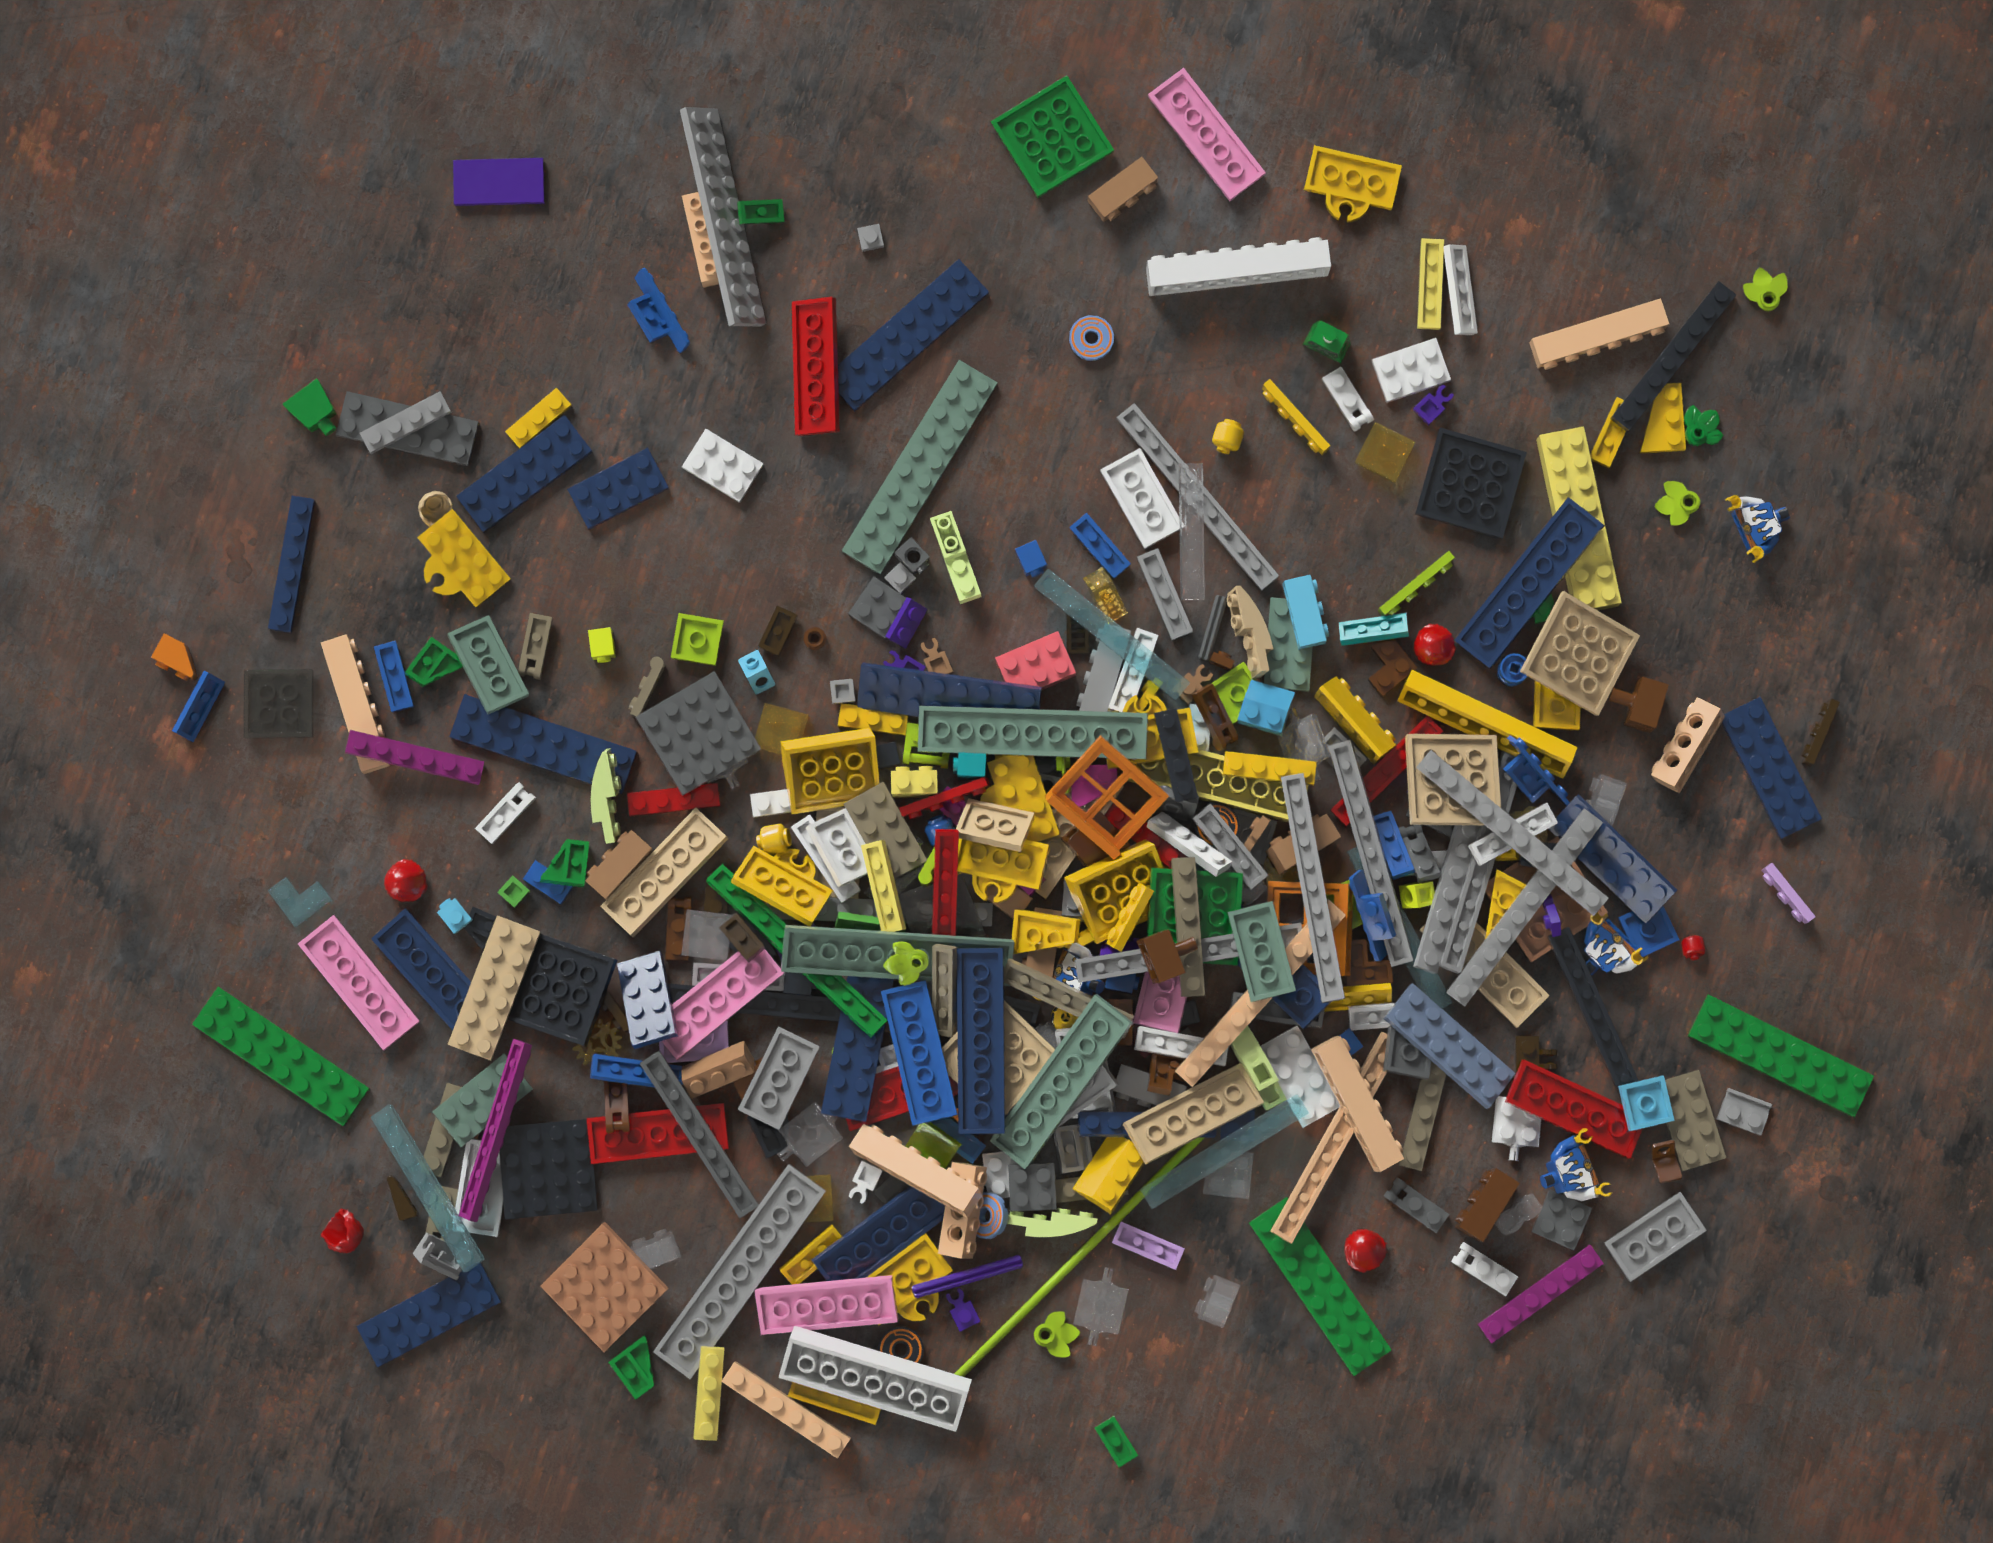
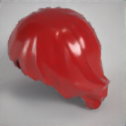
(1434, 645)
(405, 881)
(343, 1232)
(1365, 1250)

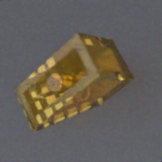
(1105, 594)

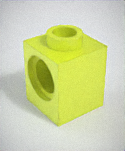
(602, 644)
(1417, 894)

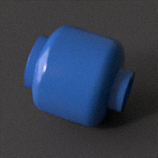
(937, 822)

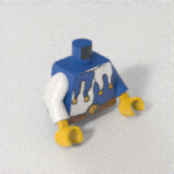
(1757, 524)
(1609, 947)
(1066, 970)
(1572, 1171)

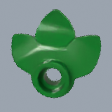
(1704, 424)

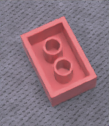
(1037, 663)

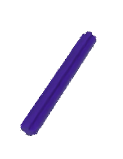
(967, 1276)

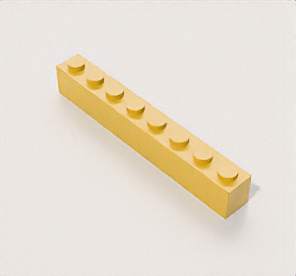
(1480, 719)

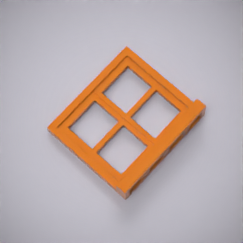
(1084, 820)
(1342, 932)

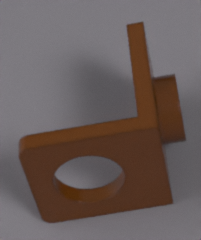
(1666, 1162)

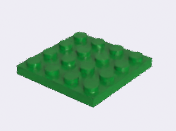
(1052, 136)
(1215, 900)

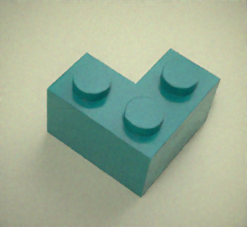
(970, 766)

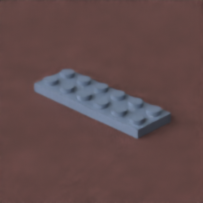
(1449, 1046)

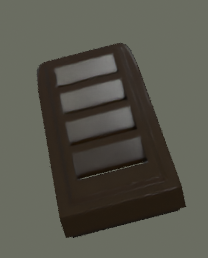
(1076, 650)
(403, 1204)

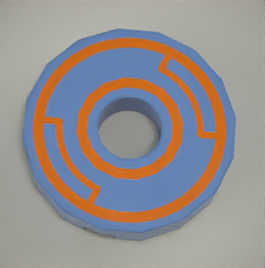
(1095, 325)
(998, 1216)

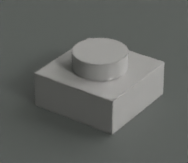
(870, 237)
(900, 578)
(842, 691)

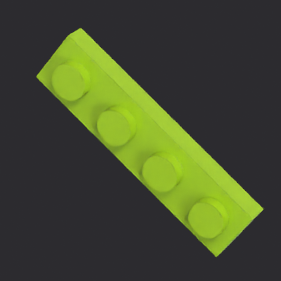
(1424, 579)

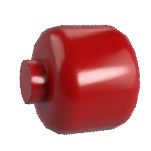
(1693, 947)

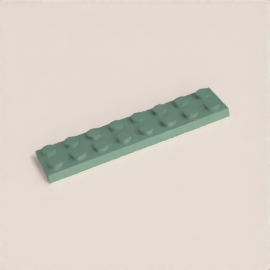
(1061, 1081)

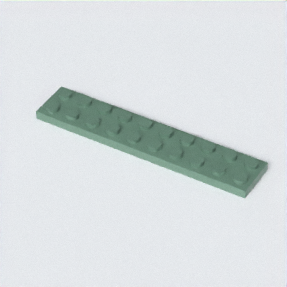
(919, 467)
(1029, 731)
(865, 951)

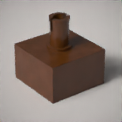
(1643, 704)
(1163, 956)

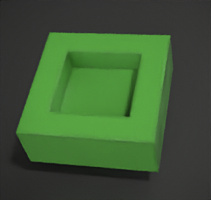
(513, 891)

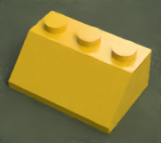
(1110, 1173)

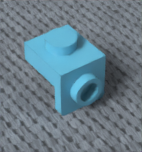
(454, 915)

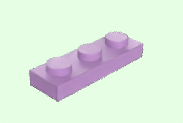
(1787, 894)
(1148, 1245)

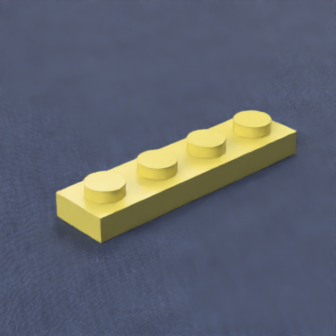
(1430, 284)
(883, 886)
(708, 1393)

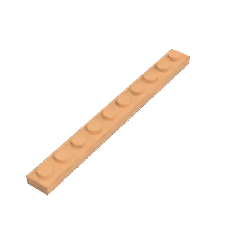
(1245, 1011)
(1326, 1153)

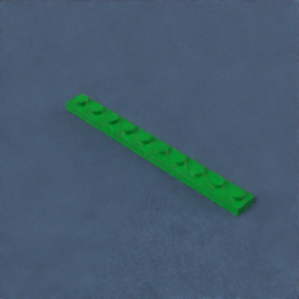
(772, 928)

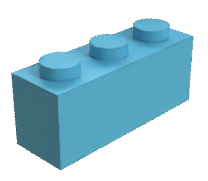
(1305, 611)

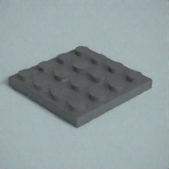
(698, 733)

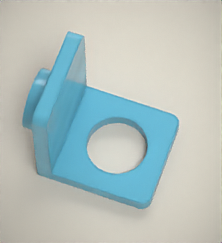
(755, 668)

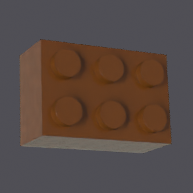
(1486, 1204)

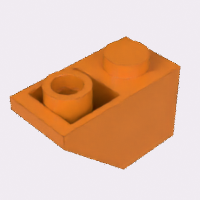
(174, 655)

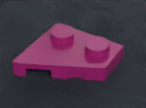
(1084, 792)

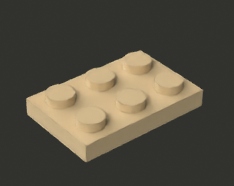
(995, 825)

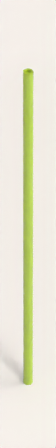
(1072, 1262)

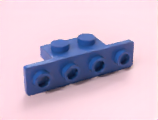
(654, 313)
(1529, 776)
(1374, 915)

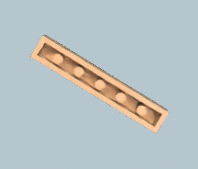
(1599, 333)
(353, 693)
(1357, 1103)
(916, 1170)
(786, 1409)

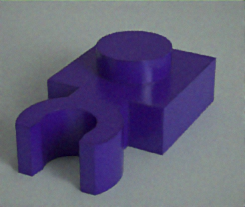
(1430, 407)
(908, 662)
(1551, 919)
(963, 1313)

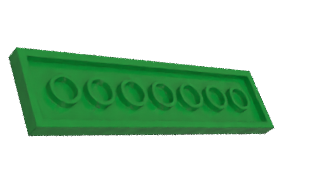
(1780, 1055)
(281, 1056)
(1323, 1292)

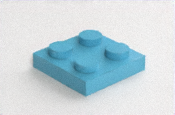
(1646, 1103)

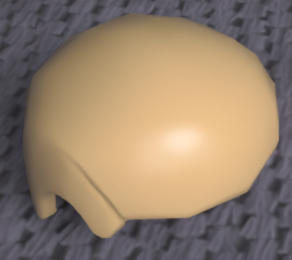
(433, 507)

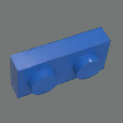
(555, 891)

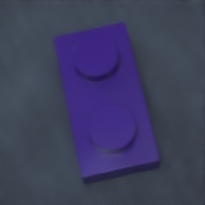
(906, 623)

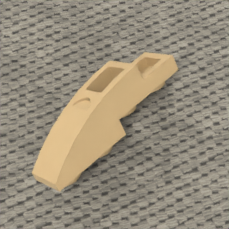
(1248, 622)

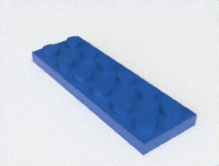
(919, 1053)

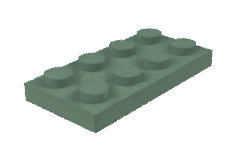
(488, 664)
(1287, 665)
(1261, 951)
(469, 1108)

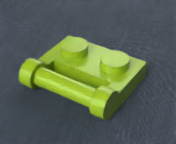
(912, 741)
(927, 872)

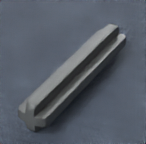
(1212, 628)

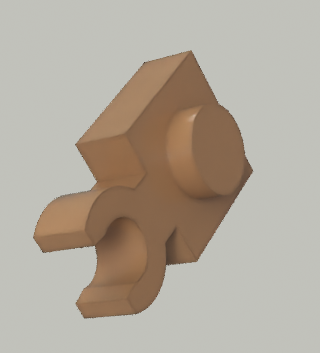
(936, 661)
(1195, 684)
(1258, 827)

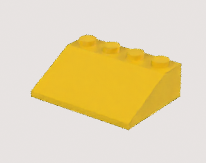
(1354, 719)
(829, 769)
(1106, 887)

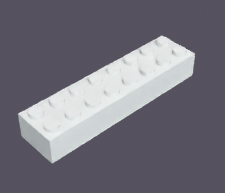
(1238, 267)
(874, 1378)

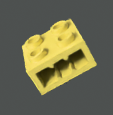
(914, 783)

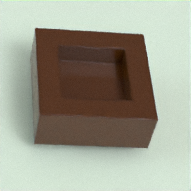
(1222, 660)

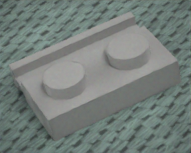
(1744, 1111)
(1072, 1150)

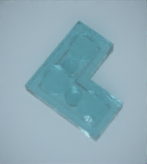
(299, 906)

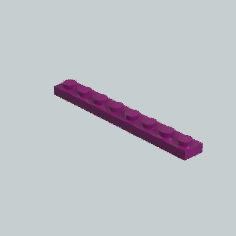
(495, 1130)

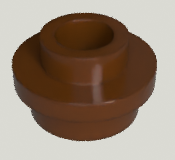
(814, 631)

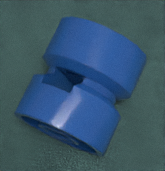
(1509, 670)

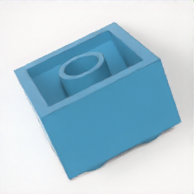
(1265, 707)

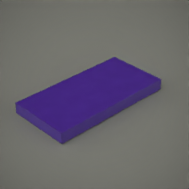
(498, 181)

